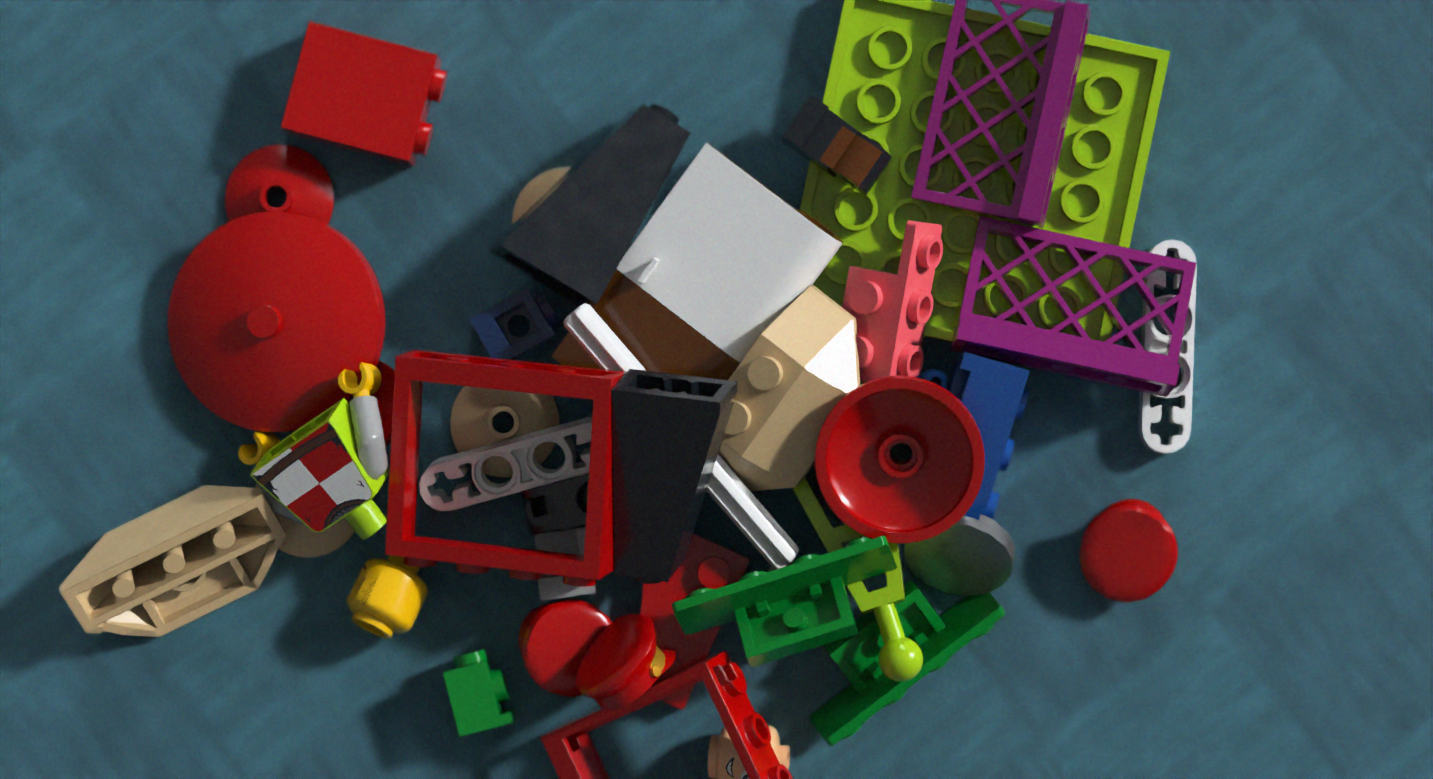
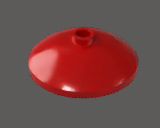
(894, 496)

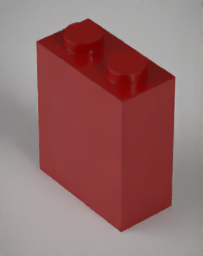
(364, 94)

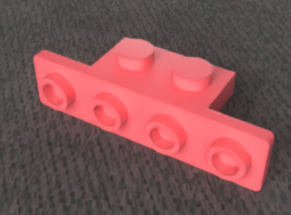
(895, 307)

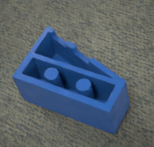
(994, 397)

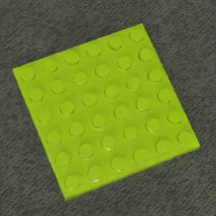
(885, 88)

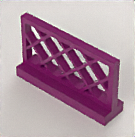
(1048, 117)
(1063, 352)

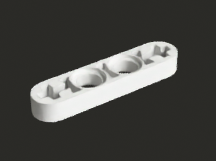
(1157, 342)
(520, 454)

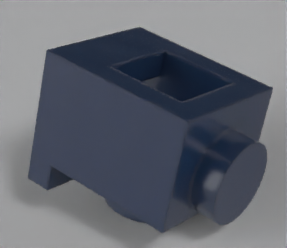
(494, 323)

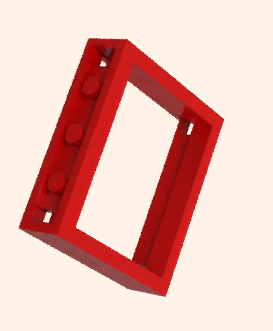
(509, 375)
(577, 758)

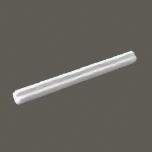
(724, 484)

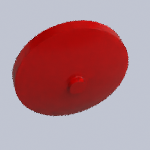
(273, 318)

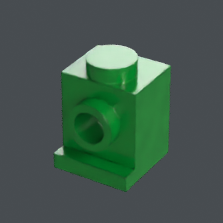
(477, 693)

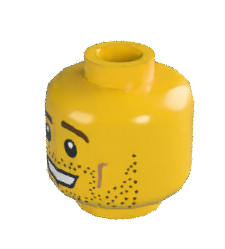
(386, 596)

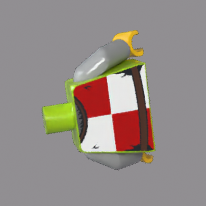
(329, 463)

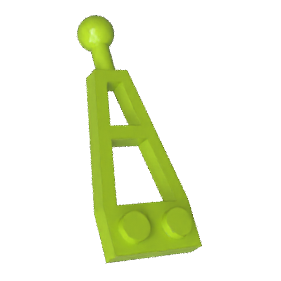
(899, 656)

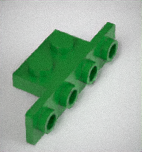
(791, 605)
(859, 656)

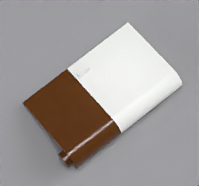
(708, 273)

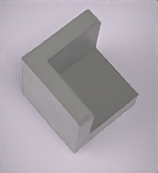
(562, 541)

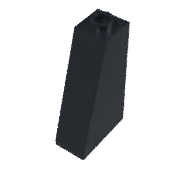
(594, 210)
(662, 463)

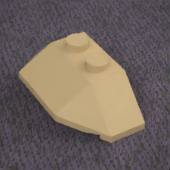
(787, 391)
(175, 562)

